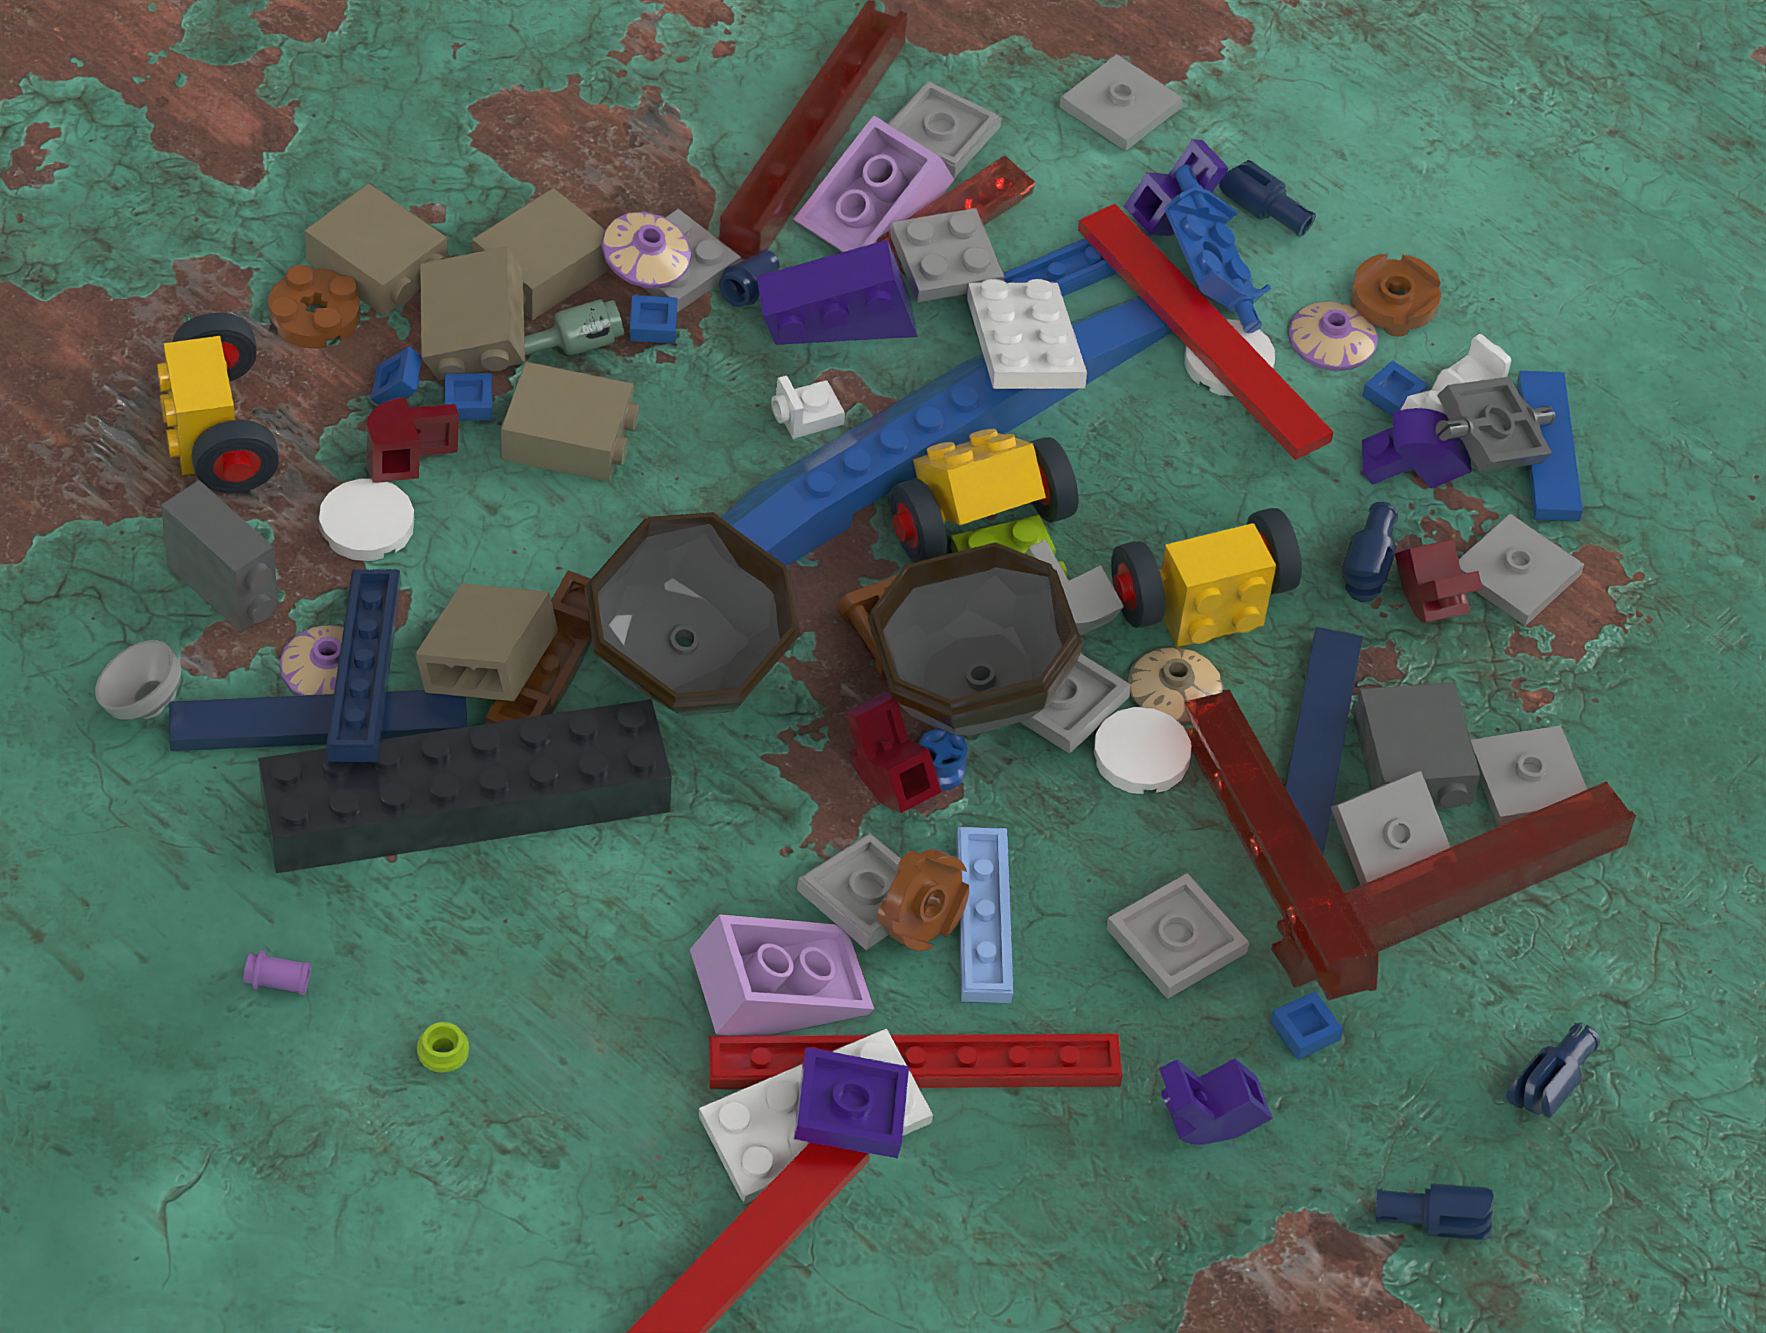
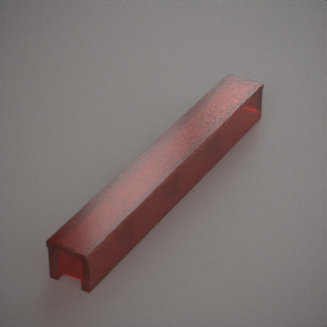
(812, 131)
(1281, 847)
(1479, 872)

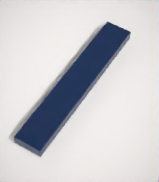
(364, 666)
(300, 719)
(1322, 728)

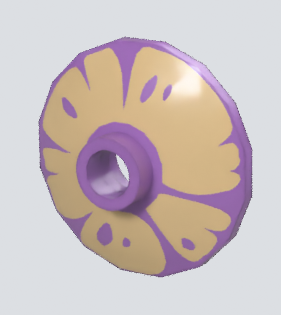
(645, 262)
(1332, 336)
(304, 664)

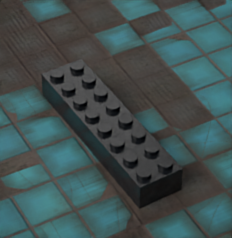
(466, 786)

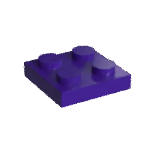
(851, 1102)

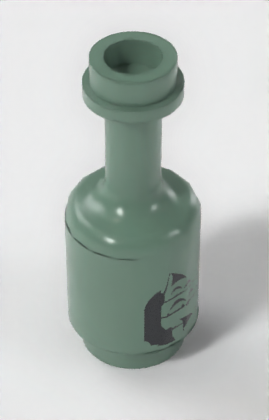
(579, 329)

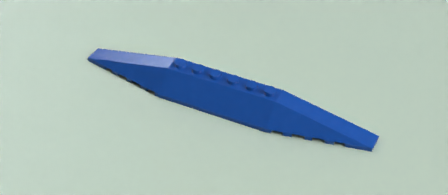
(824, 489)

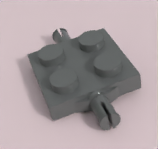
(1494, 424)

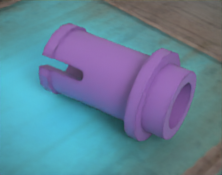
(276, 973)

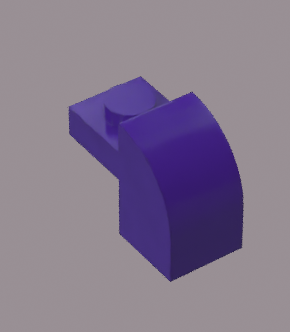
(1159, 189)
(1415, 446)
(1214, 1105)

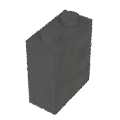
(220, 556)
(1418, 731)

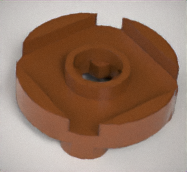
(308, 287)
(1396, 312)
(905, 910)

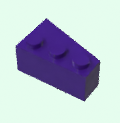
(838, 298)

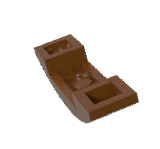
(560, 660)

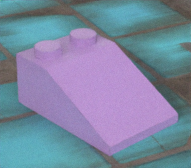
(873, 184)
(778, 975)

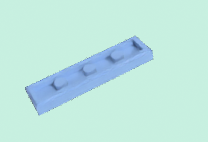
(986, 921)

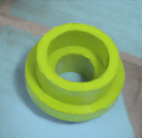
(443, 1036)

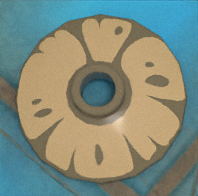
(1157, 688)

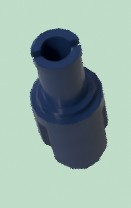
(1265, 197)
(1370, 554)
(1553, 1073)
(1442, 1210)

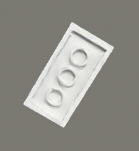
(1026, 335)
(758, 1123)

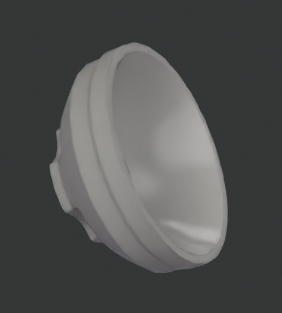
(133, 675)

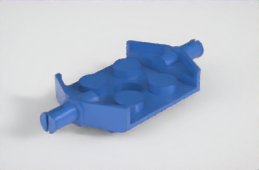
(1210, 250)

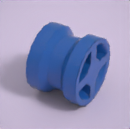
(948, 748)

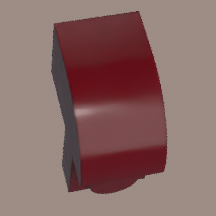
(403, 434)
(1435, 581)
(885, 758)

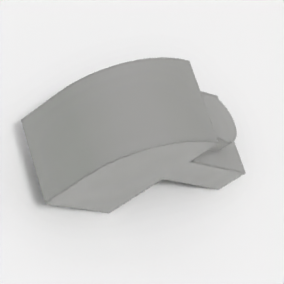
(1088, 595)

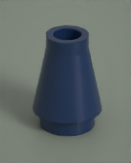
(739, 281)

